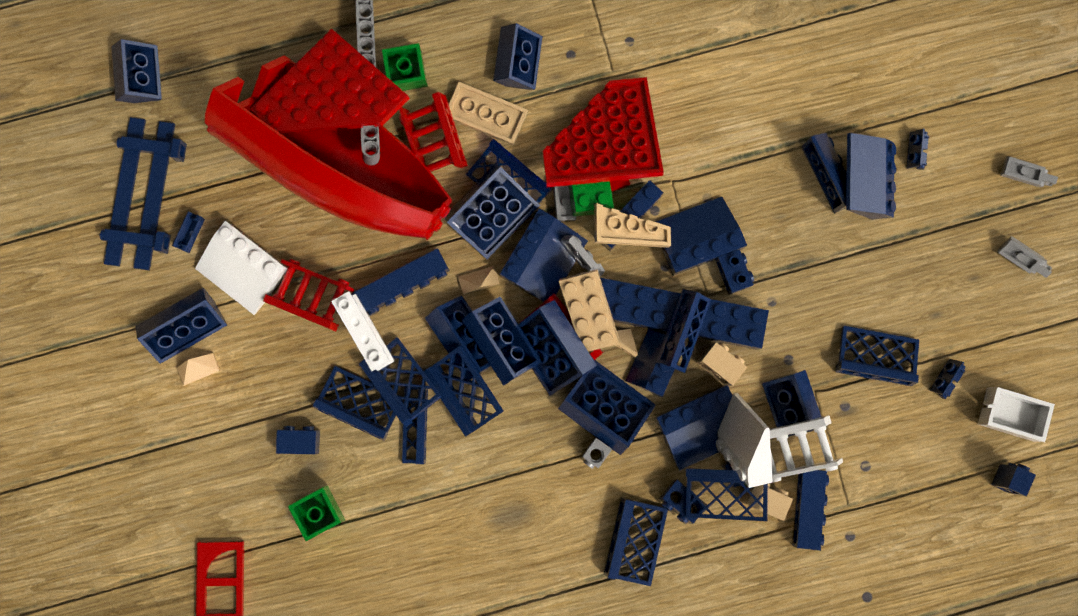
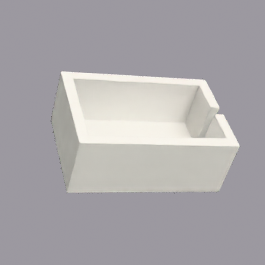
(1016, 414)

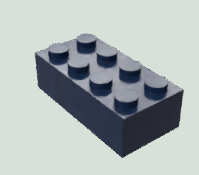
(501, 340)

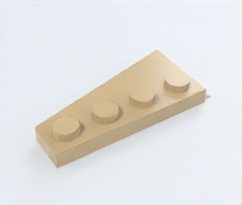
(625, 229)

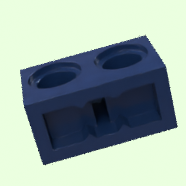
(680, 506)

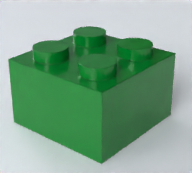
(405, 66)
(585, 196)
(316, 513)

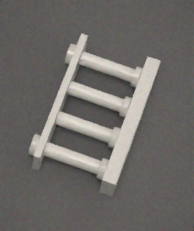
(363, 331)
(800, 430)

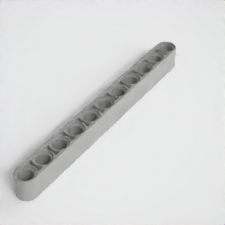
(367, 40)

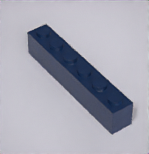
(402, 282)

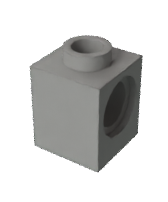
(604, 449)

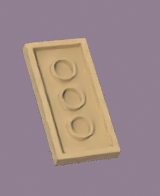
(487, 113)
(589, 310)

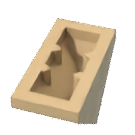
(478, 280)
(627, 342)
(198, 368)

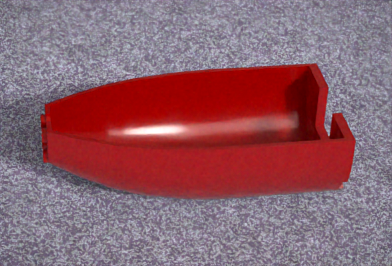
(328, 166)

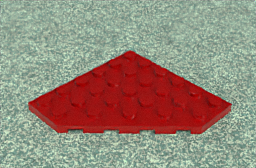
(330, 91)
(607, 139)

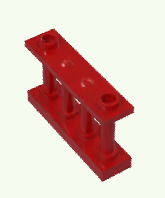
(444, 122)
(294, 306)

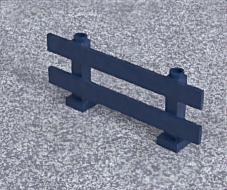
(148, 238)

